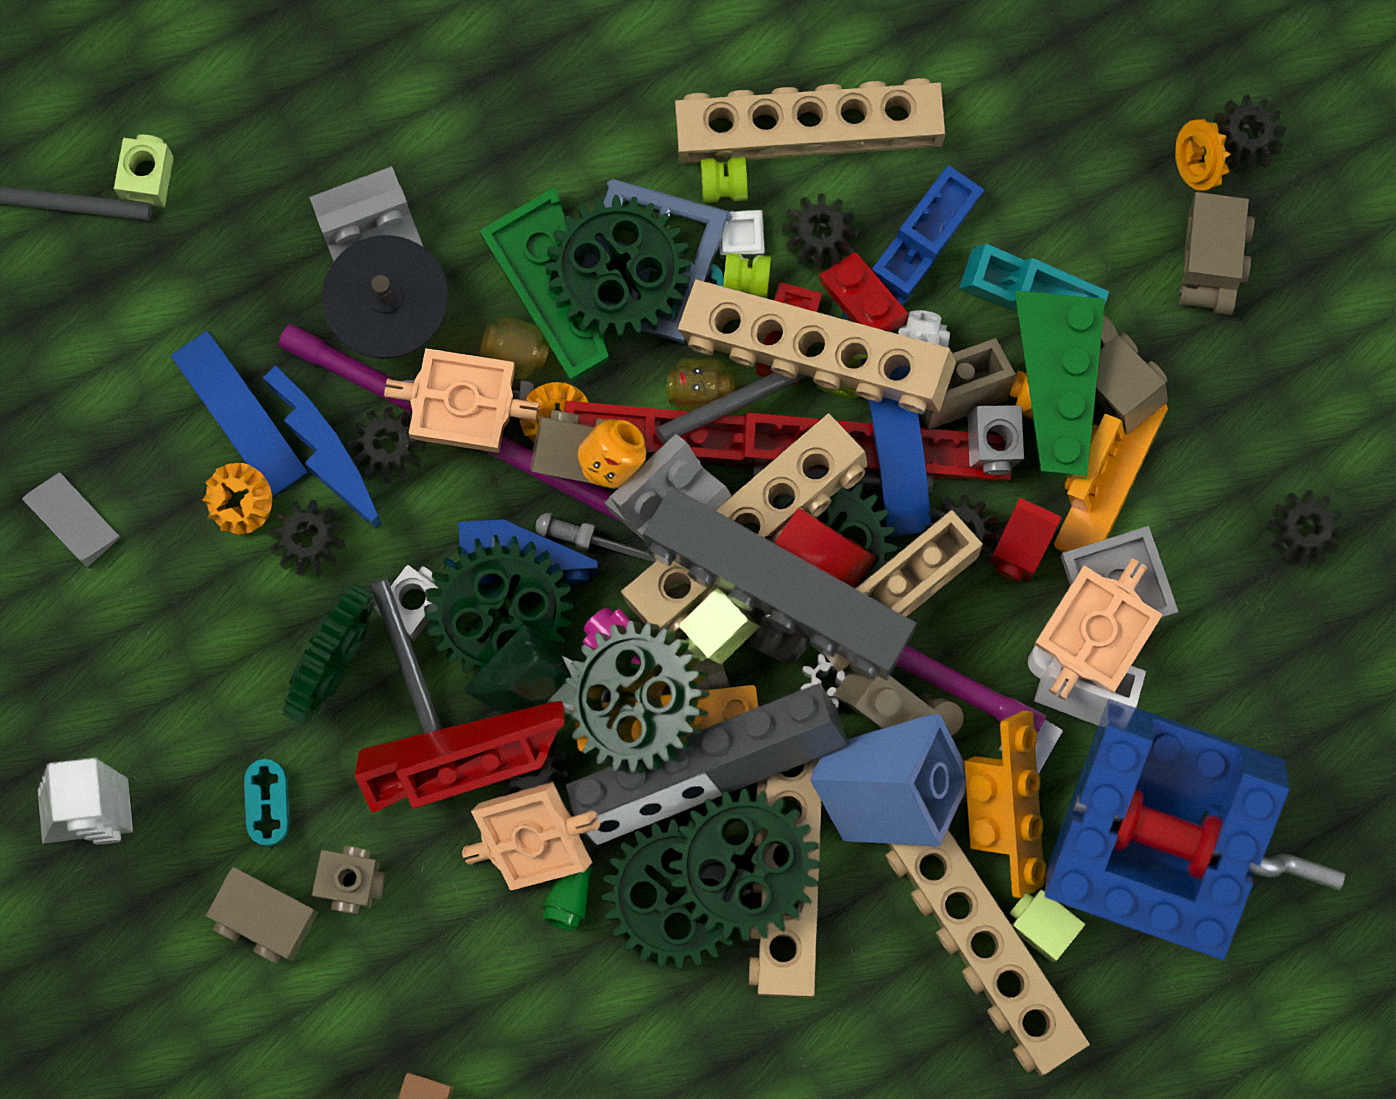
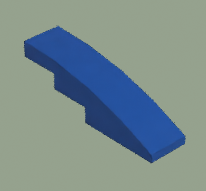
(926, 233)
(330, 459)

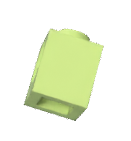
(147, 188)
(717, 627)
(1045, 925)

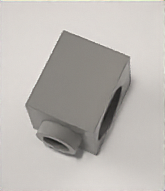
(1007, 423)

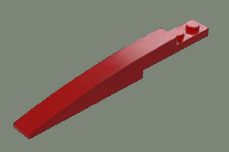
(763, 437)

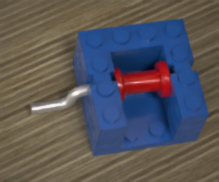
(1136, 835)

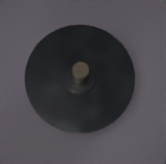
(385, 296)

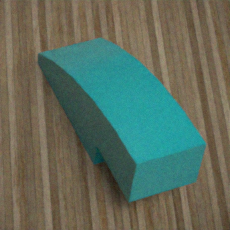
(997, 274)

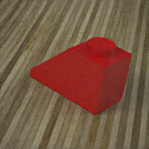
(1024, 541)

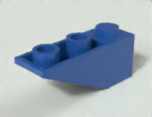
(574, 565)

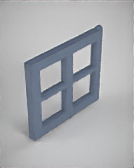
(700, 269)

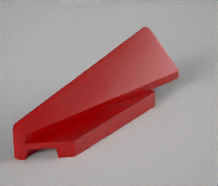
(457, 757)

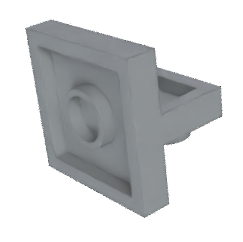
(364, 210)
(670, 466)
(1113, 555)

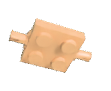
(462, 400)
(1098, 629)
(531, 836)

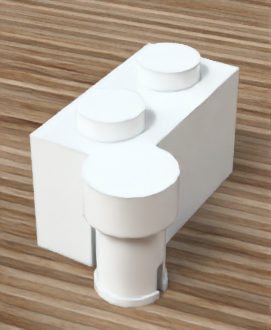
(1086, 698)

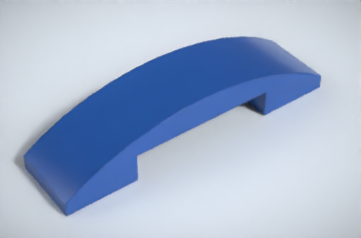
(238, 412)
(900, 463)

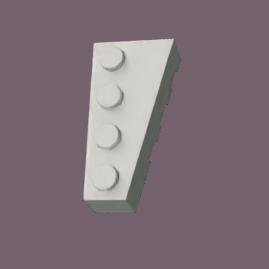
(84, 802)

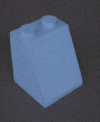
(894, 784)

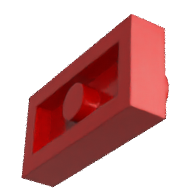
(863, 295)

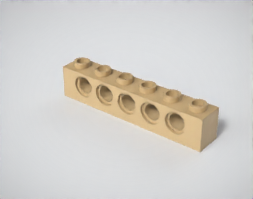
(831, 136)
(713, 306)
(821, 445)
(796, 976)
(1062, 1035)

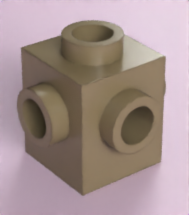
(331, 878)

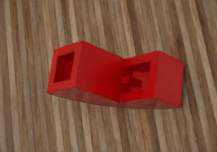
(825, 548)

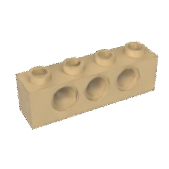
(920, 569)

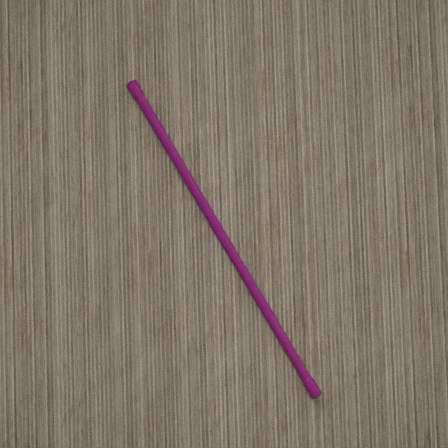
(320, 353)

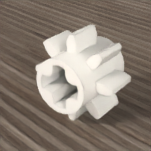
(925, 327)
(822, 670)

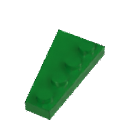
(520, 249)
(1061, 365)

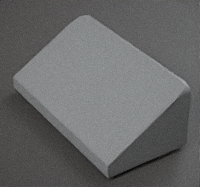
(71, 518)

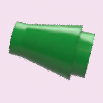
(567, 901)

